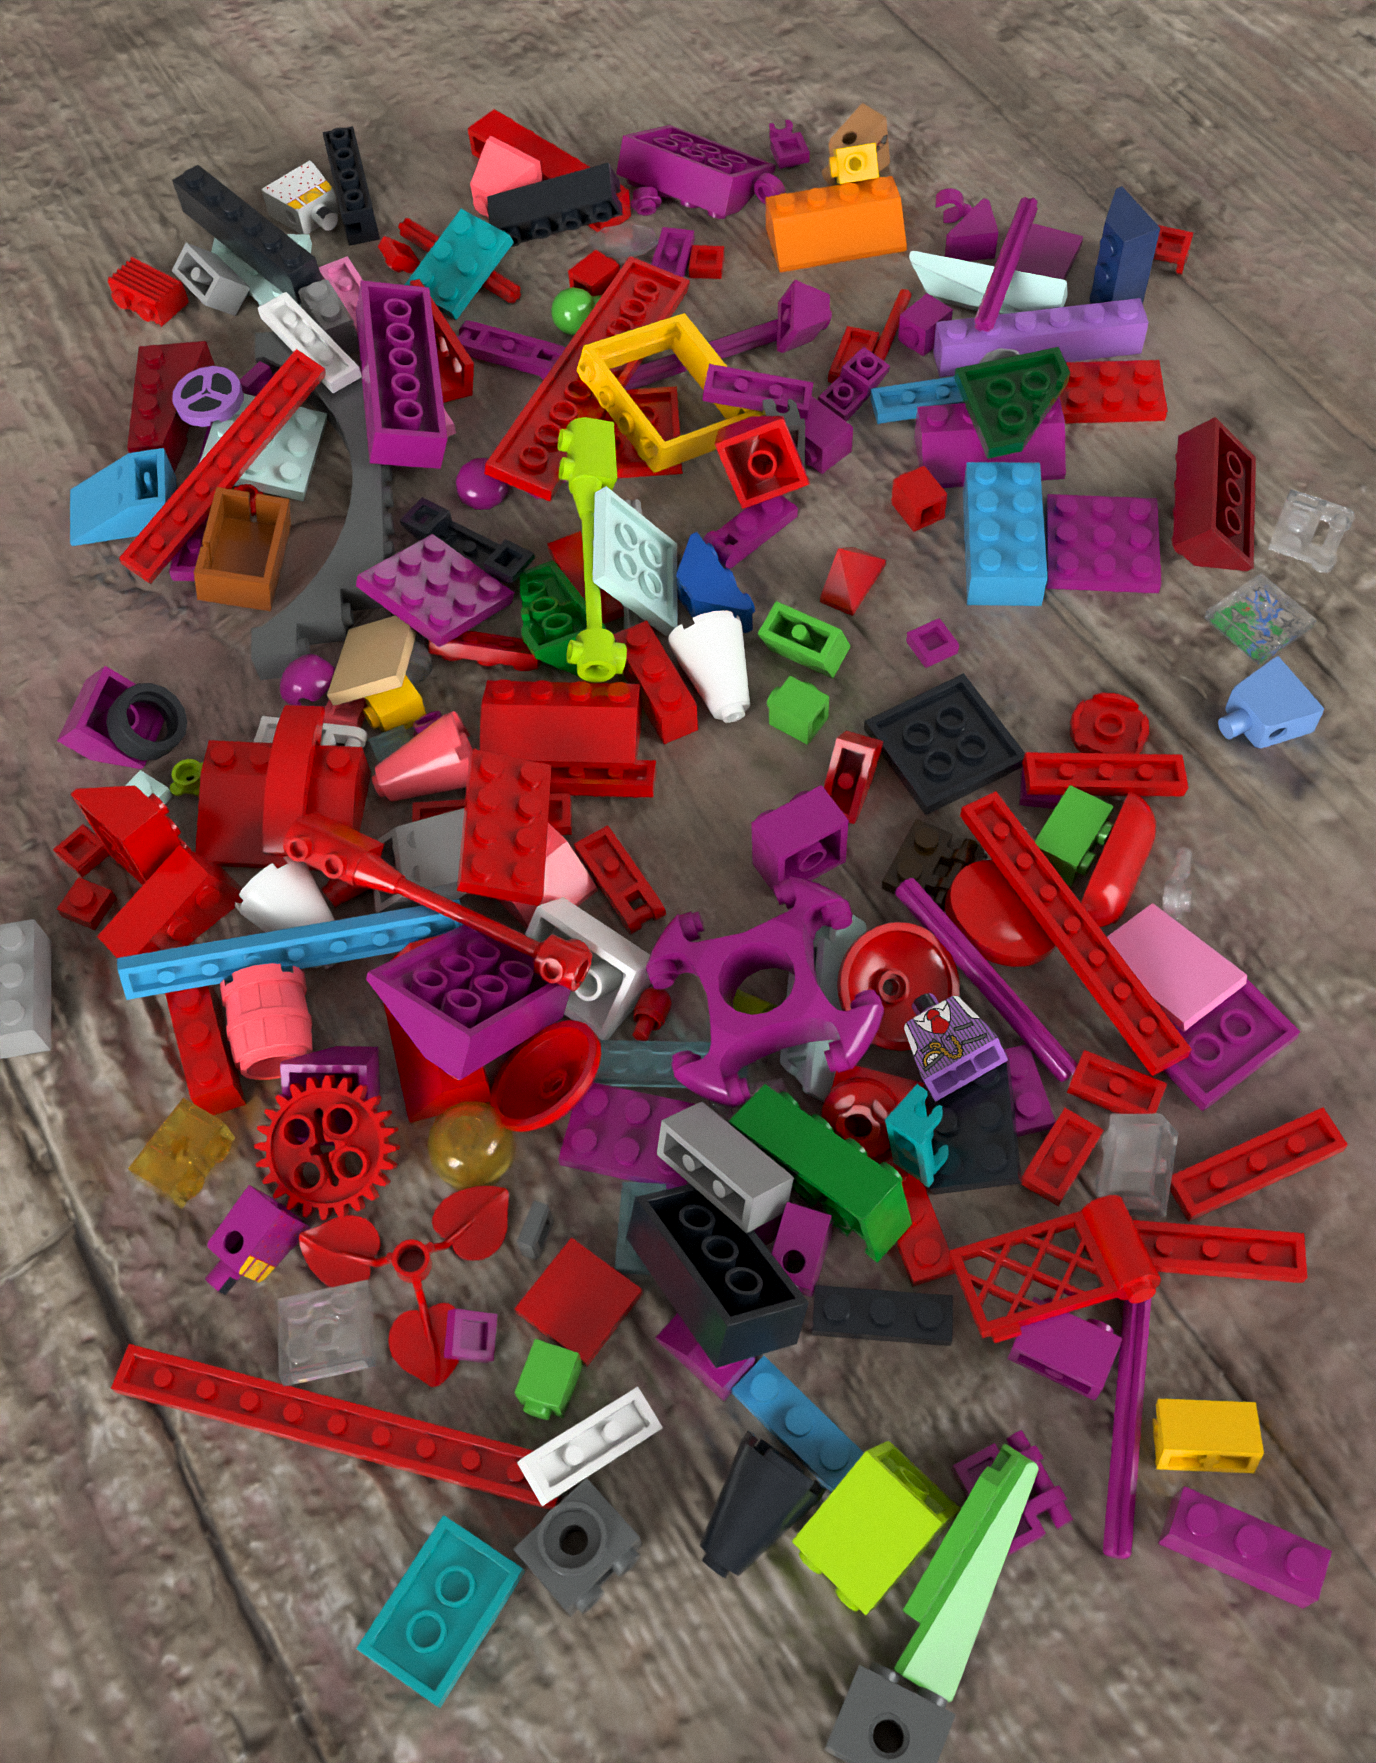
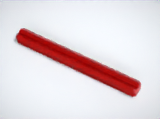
(426, 239)

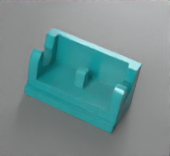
(911, 1136)

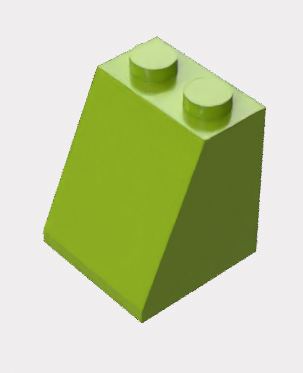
(874, 1526)

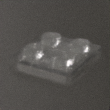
(325, 1333)

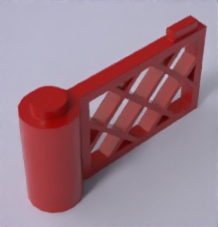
(1113, 1255)

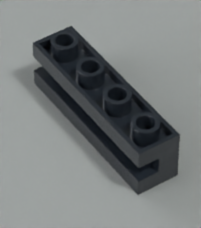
(351, 186)
(557, 204)

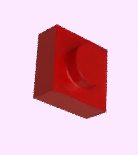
(398, 255)
(86, 903)

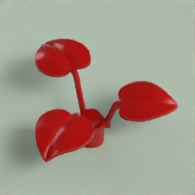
(346, 1248)

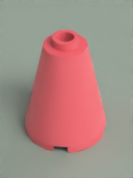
(427, 763)

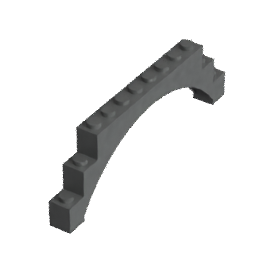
(328, 602)

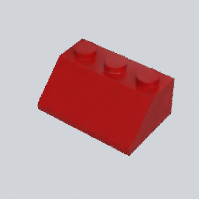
(130, 827)

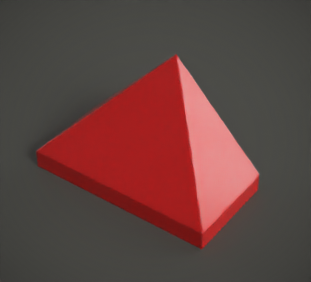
(850, 579)

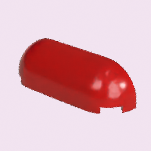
(1121, 862)

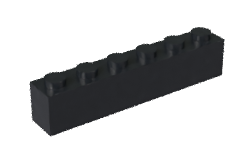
(246, 232)

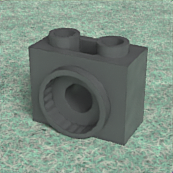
(578, 1578)
(879, 1699)

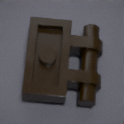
(922, 854)

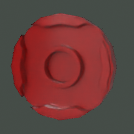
(1109, 725)

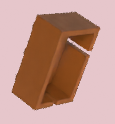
(239, 556)

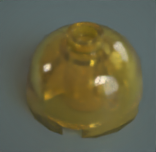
(470, 1145)

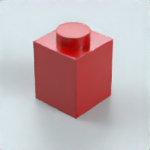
(593, 273)
(919, 498)

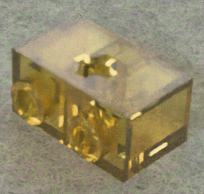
(162, 1161)

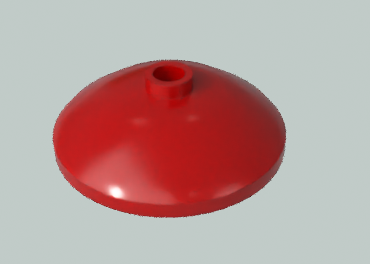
(910, 961)
(546, 1076)

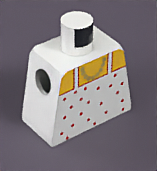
(302, 200)

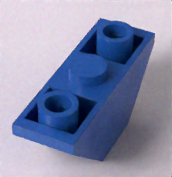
(708, 586)

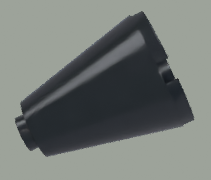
(756, 1506)

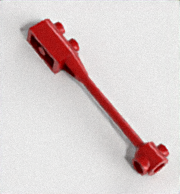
(358, 861)

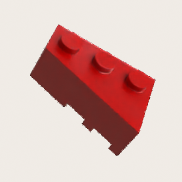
(172, 906)

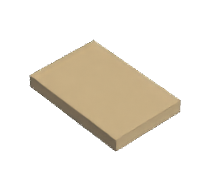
(372, 660)

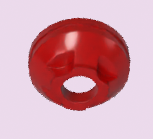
(863, 1097)

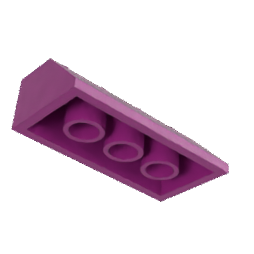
(948, 441)

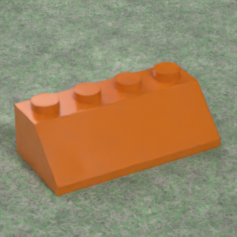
(835, 224)

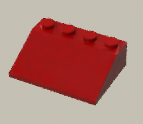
(234, 798)

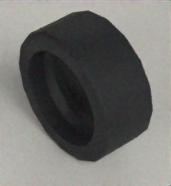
(162, 701)

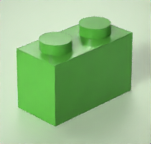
(804, 639)
(1073, 833)

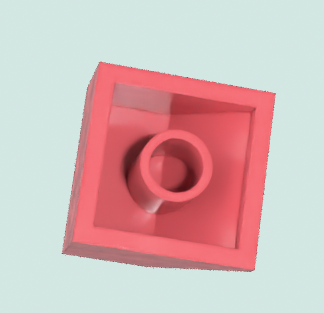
(563, 878)

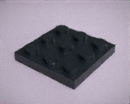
(945, 743)

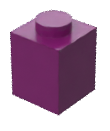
(919, 323)

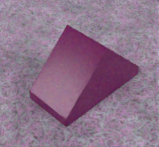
(974, 235)

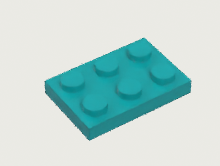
(461, 262)
(441, 1611)

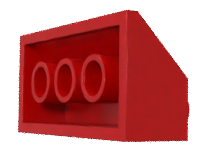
(563, 722)
(425, 1085)

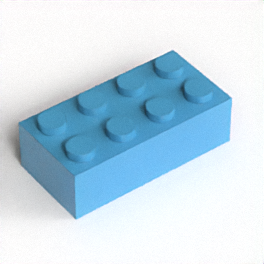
(1004, 534)

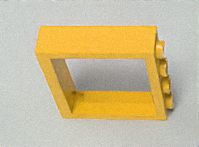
(695, 354)

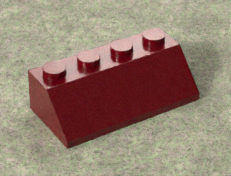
(1214, 498)

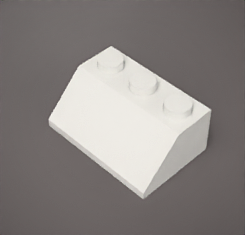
(616, 969)

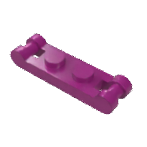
(509, 348)

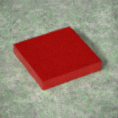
(579, 1301)

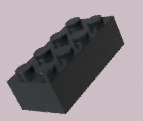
(716, 1275)

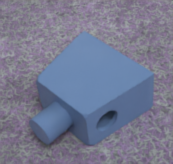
(1270, 707)

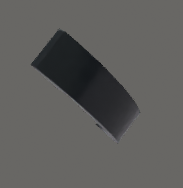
(500, 561)

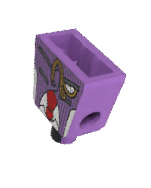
(950, 1044)

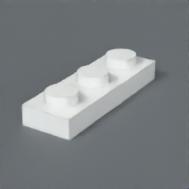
(589, 1446)

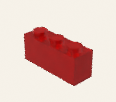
(662, 689)
(205, 1050)

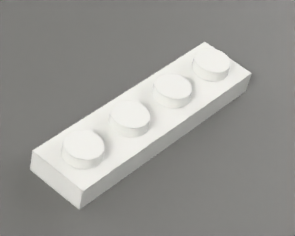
(303, 333)

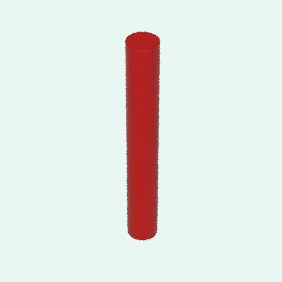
(892, 324)

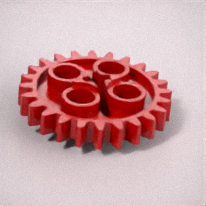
(288, 1155)

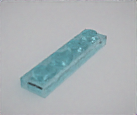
(645, 1062)

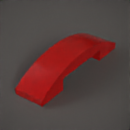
(289, 772)

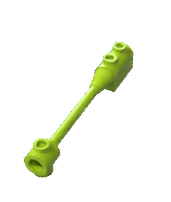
(588, 469)

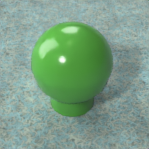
(572, 308)

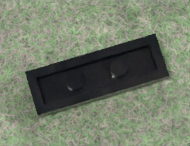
(883, 1315)

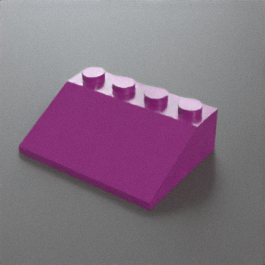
(691, 169)
(467, 999)

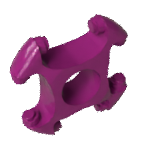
(803, 1016)

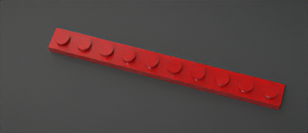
(326, 1423)

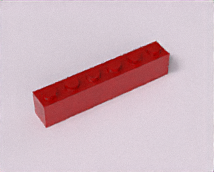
(553, 160)

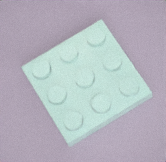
(287, 460)
(635, 561)

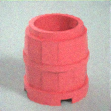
(266, 1019)

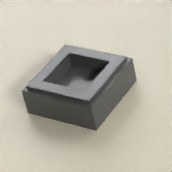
(535, 1230)

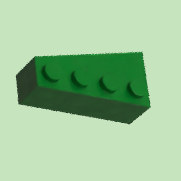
(828, 1169)

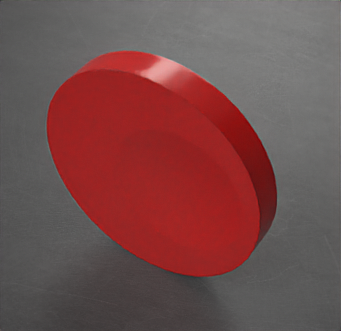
(995, 917)

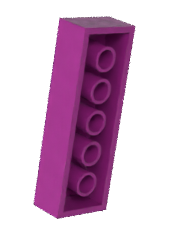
(400, 375)

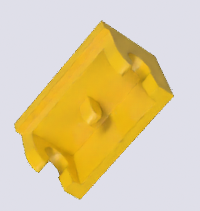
(1207, 1436)

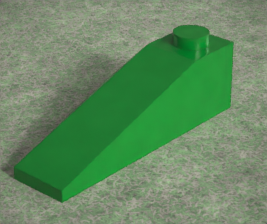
(551, 614)

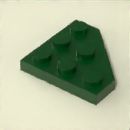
(1011, 397)

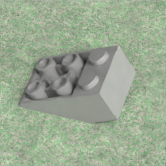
(426, 855)

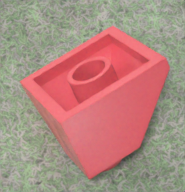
(501, 170)

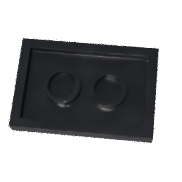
(979, 1134)

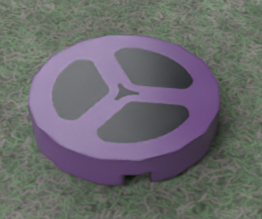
(208, 396)

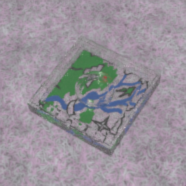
(1260, 618)

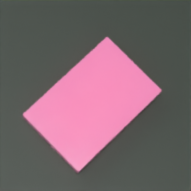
(1176, 966)

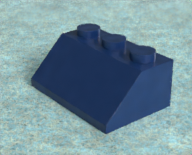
(1124, 251)

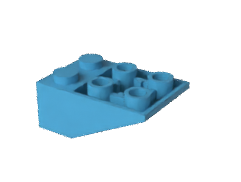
(121, 497)

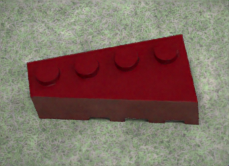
(153, 414)

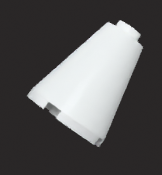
(715, 662)
(284, 899)

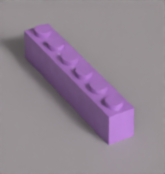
(1078, 331)

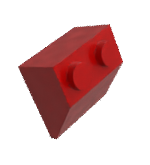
(760, 459)

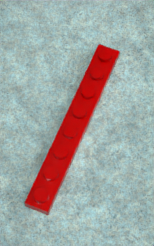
(222, 466)
(1076, 934)

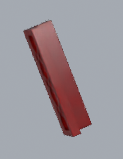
(454, 362)

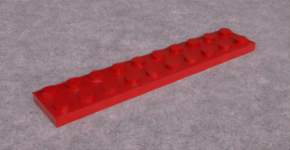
(529, 449)

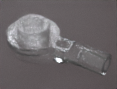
(1176, 896)

